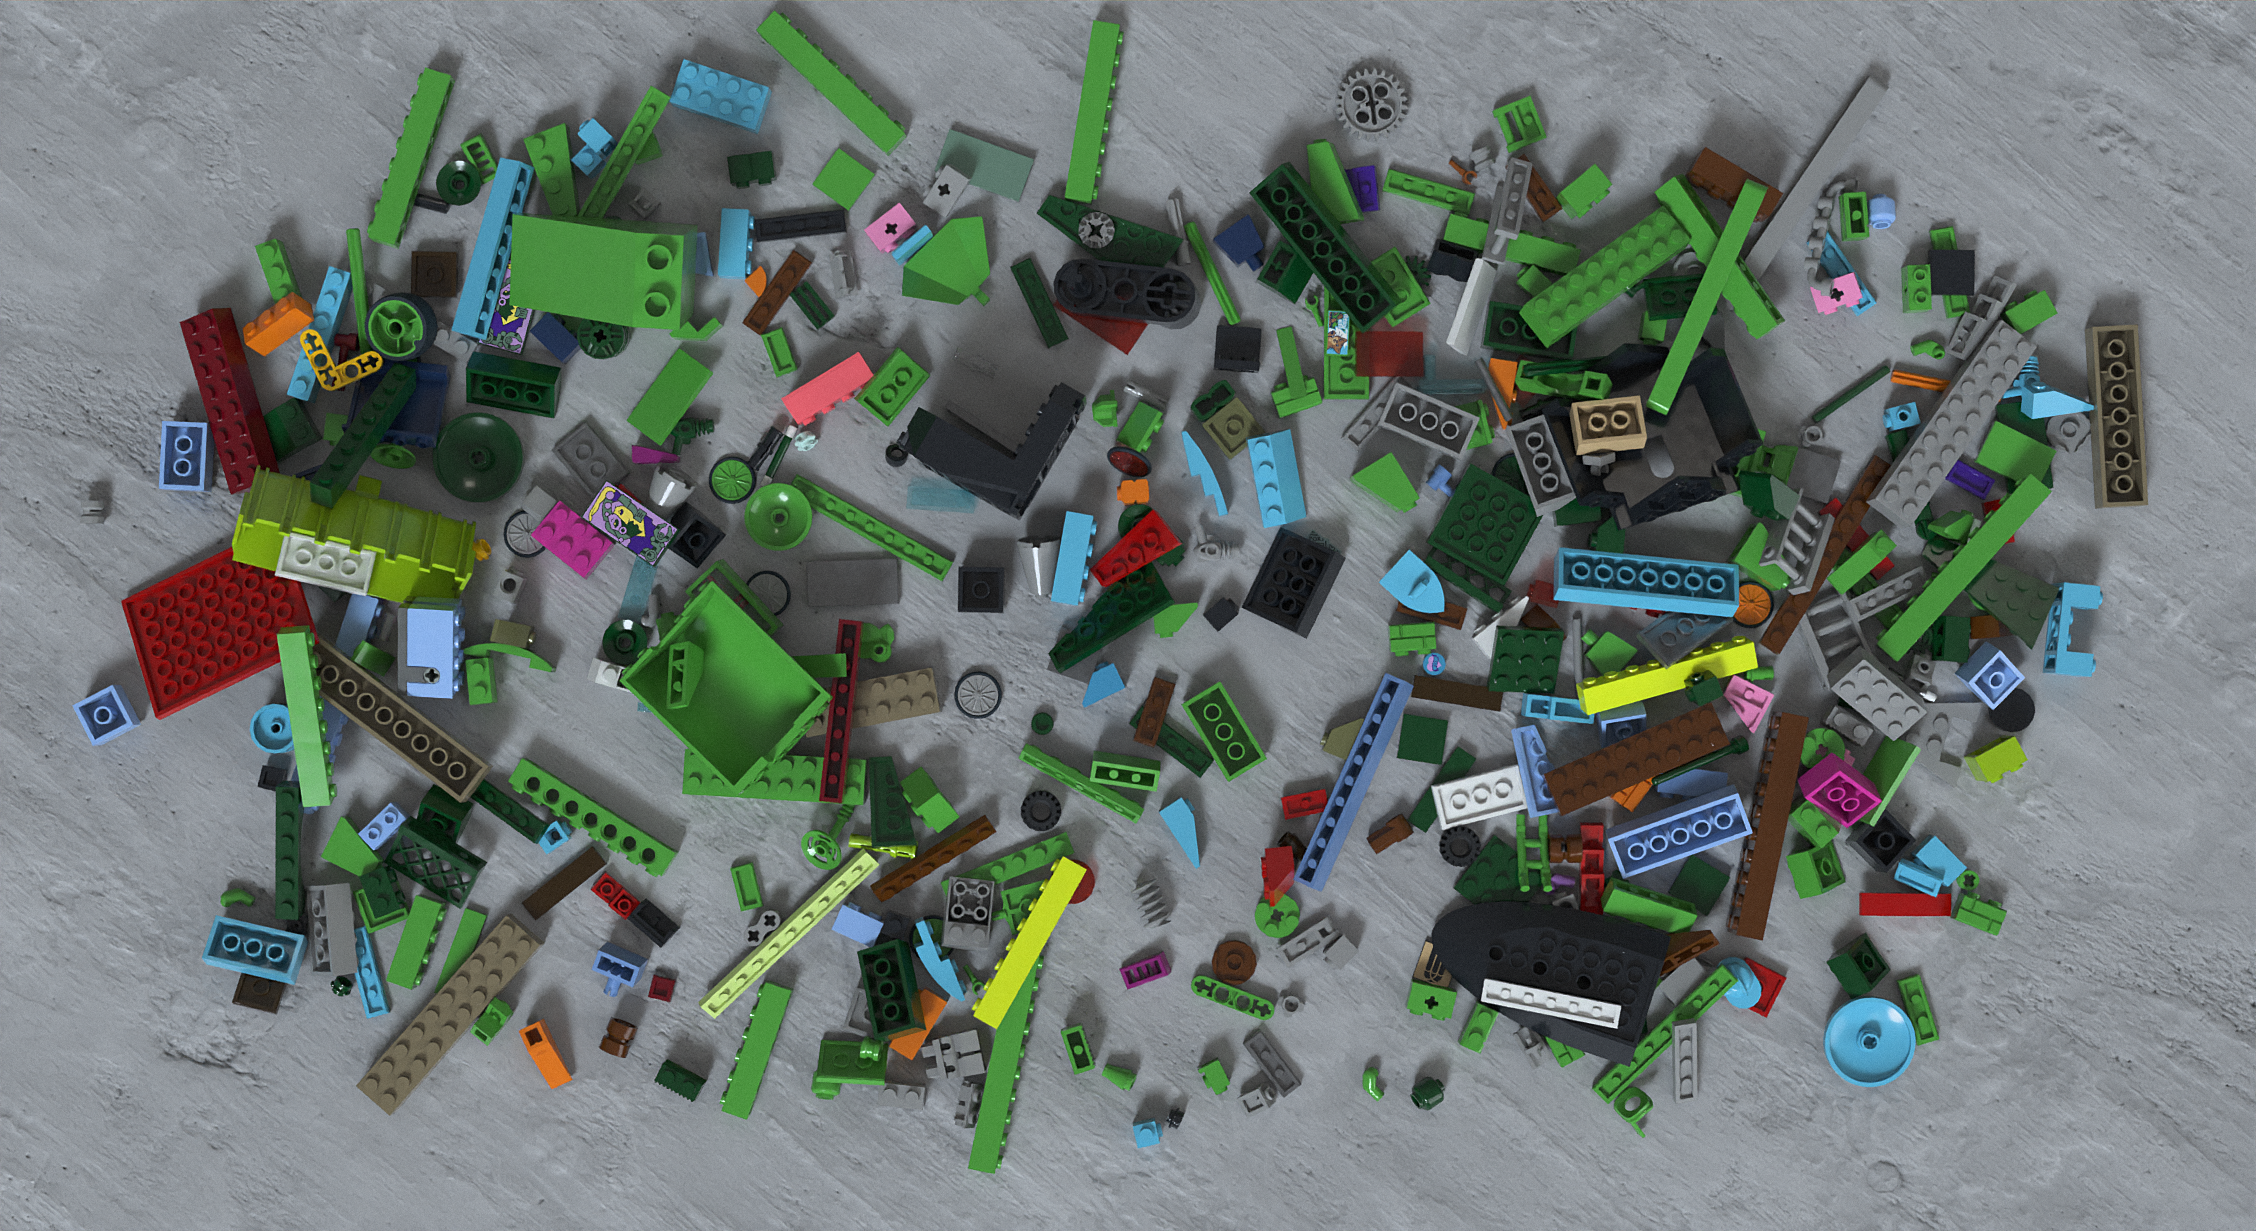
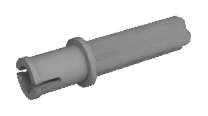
(1178, 230)

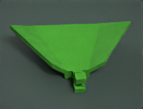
(950, 264)

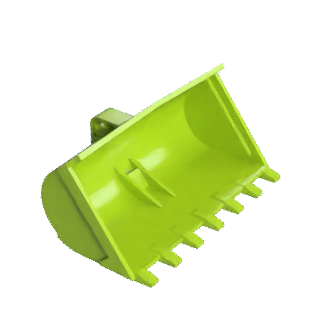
(414, 548)

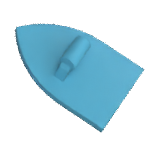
(1414, 584)

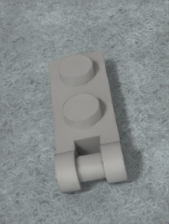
(1307, 942)

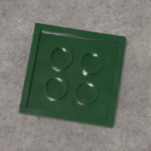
(1525, 659)
(1495, 876)

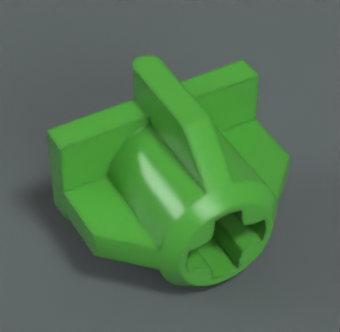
(1105, 410)

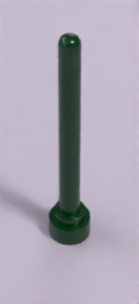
(1737, 746)

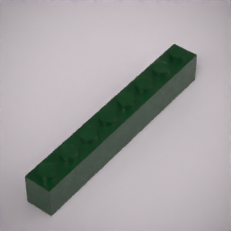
(362, 435)

